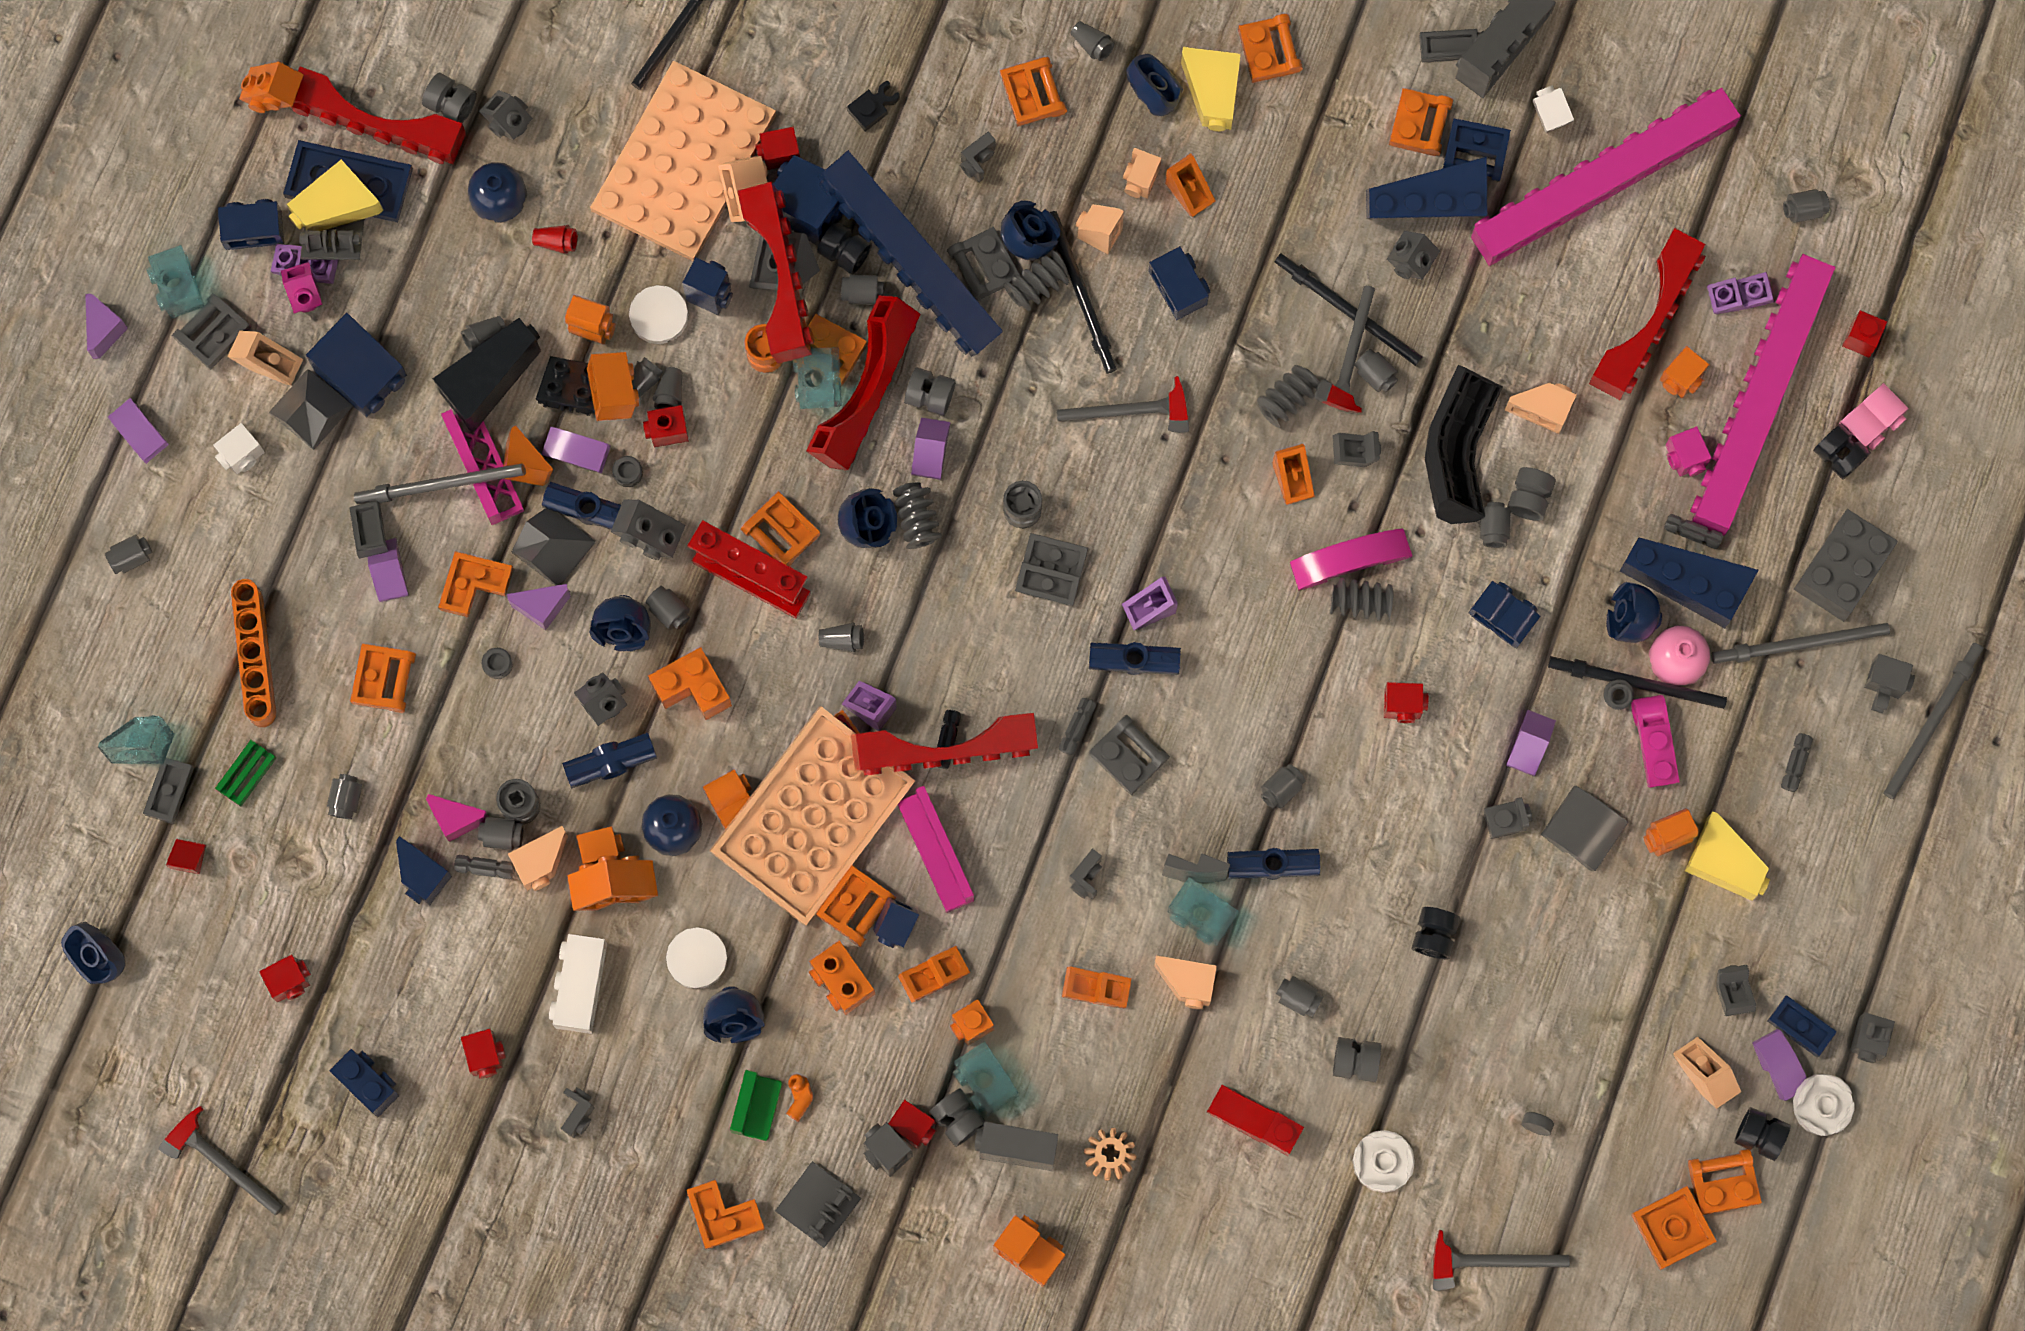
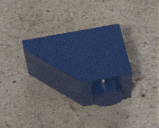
(420, 873)

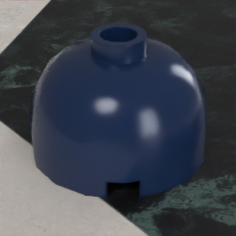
(497, 192)
(1029, 231)
(867, 518)
(1634, 614)
(621, 623)
(671, 825)
(733, 1015)

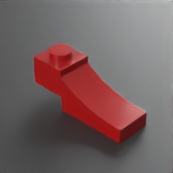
(1255, 1120)

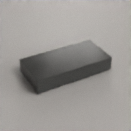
(1445, 45)
(368, 529)

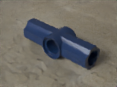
(570, 501)
(1155, 658)
(609, 760)
(1294, 863)

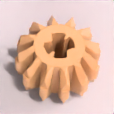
(1119, 1148)

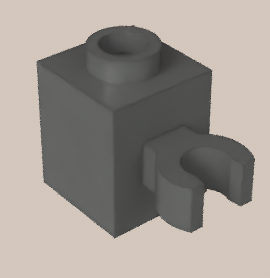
(1888, 678)
(1872, 1037)

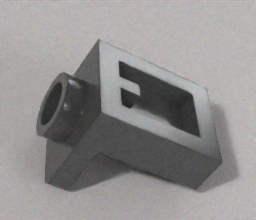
(978, 151)
(1508, 818)
(1086, 869)

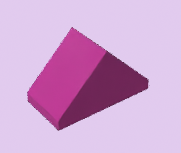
(455, 818)

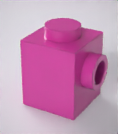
(301, 288)
(1688, 452)

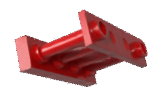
(749, 569)

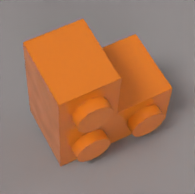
(693, 677)
(612, 882)
(1028, 1251)

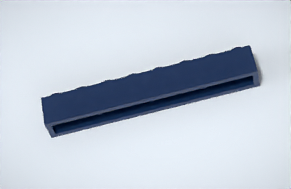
(909, 253)

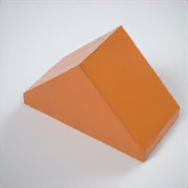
(1189, 185)
(520, 451)
(1293, 474)

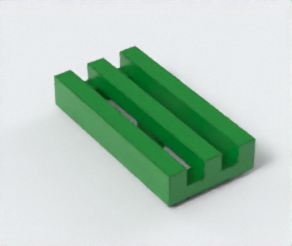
(236, 766)

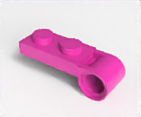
(1656, 740)

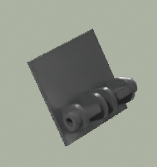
(334, 243)
(818, 1204)

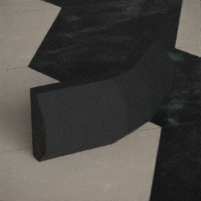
(1453, 446)

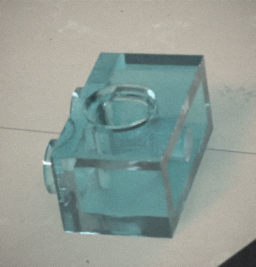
(170, 265)
(829, 391)
(1194, 896)
(983, 1061)

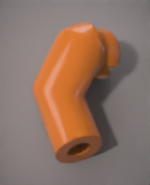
(802, 1096)

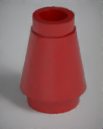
(556, 238)

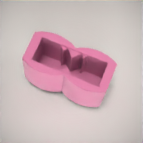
(1875, 416)

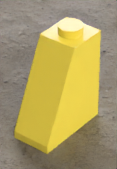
(1213, 85)
(333, 201)
(1727, 860)

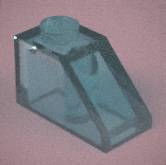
(138, 742)

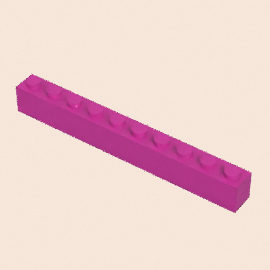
(1604, 176)
(1763, 393)

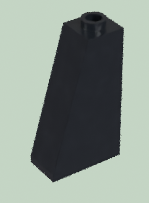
(488, 372)

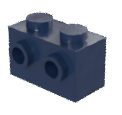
(250, 224)
(1179, 282)
(708, 286)
(364, 1083)

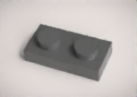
(168, 790)

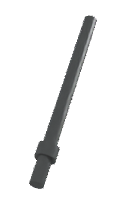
(386, 493)
(1744, 653)
(1962, 672)

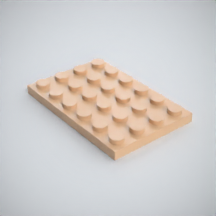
(669, 171)
(809, 818)

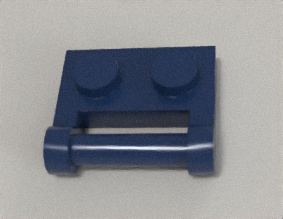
(1480, 141)

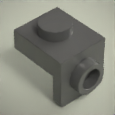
(1356, 449)
(1735, 990)
(578, 1119)

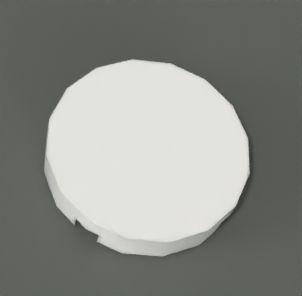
(658, 314)
(696, 958)
(1823, 1104)
(1383, 1161)

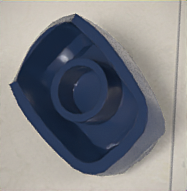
(1154, 84)
(92, 953)

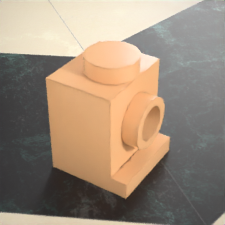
(1141, 173)

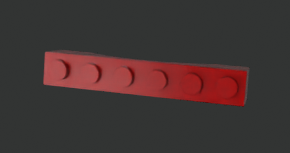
(431, 135)
(1674, 266)
(787, 327)
(888, 333)
(1005, 734)

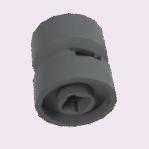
(446, 97)
(940, 393)
(1531, 492)
(1022, 504)
(518, 801)
(1357, 1059)
(957, 1117)

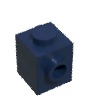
(895, 923)

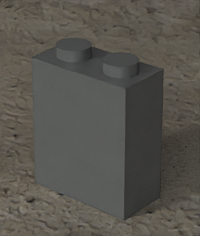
(1016, 1146)

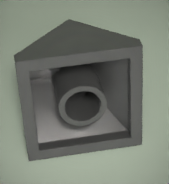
(764, 271)
(310, 409)
(552, 546)

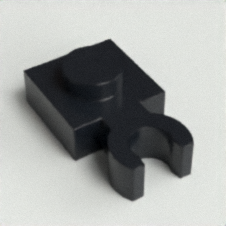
(870, 108)

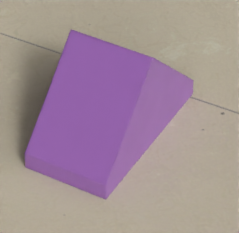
(102, 327)
(930, 448)
(388, 573)
(540, 604)
(1151, 604)
(870, 705)
(1531, 743)

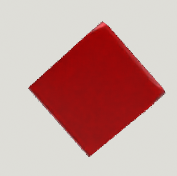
(186, 856)

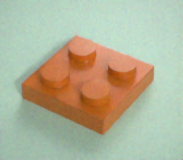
(1673, 1227)

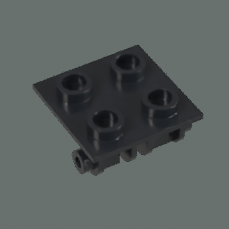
(565, 385)

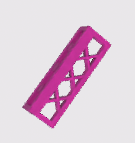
(471, 462)
(935, 850)

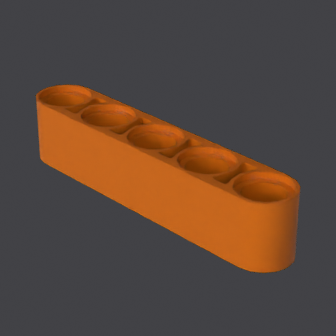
(245, 641)

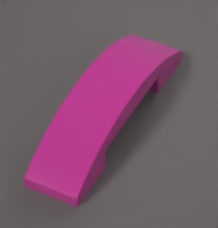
(1349, 557)

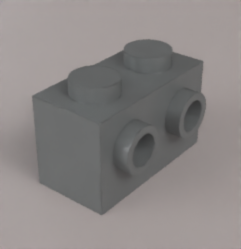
(648, 529)
(886, 1149)

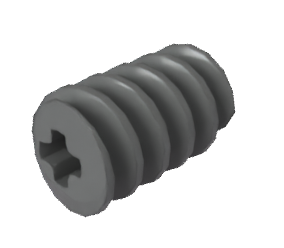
(1037, 281)
(1287, 394)
(915, 515)
(1362, 599)

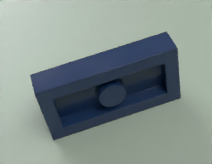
(1801, 1026)

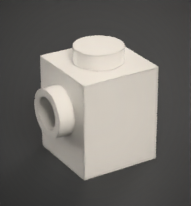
(1552, 108)
(238, 450)

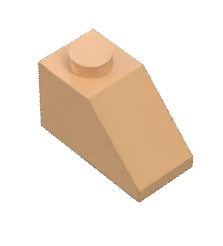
(738, 176)
(1100, 226)
(265, 357)
(1543, 405)
(539, 859)
(1188, 980)
(1708, 1072)

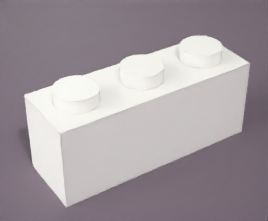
(578, 983)

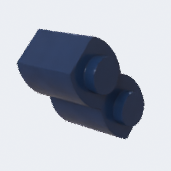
(1504, 613)

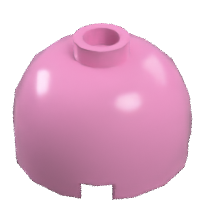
(1679, 655)

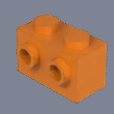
(270, 87)
(612, 386)
(841, 977)

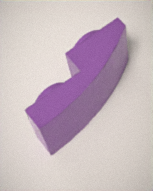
(289, 256)
(1740, 294)
(138, 430)
(576, 449)
(1781, 1062)

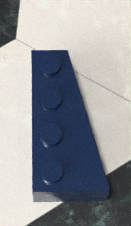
(1439, 193)
(1691, 579)

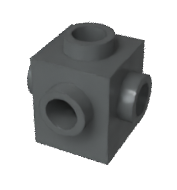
(506, 115)
(1413, 255)
(601, 698)

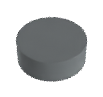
(627, 471)
(497, 663)
(1537, 1123)

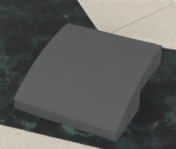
(1051, 569)
(1584, 828)
(1206, 871)

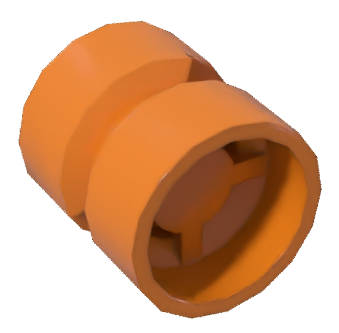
(758, 350)

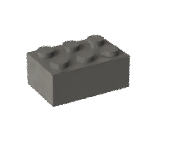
(1845, 565)

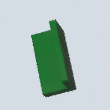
(755, 1106)

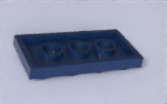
(383, 177)

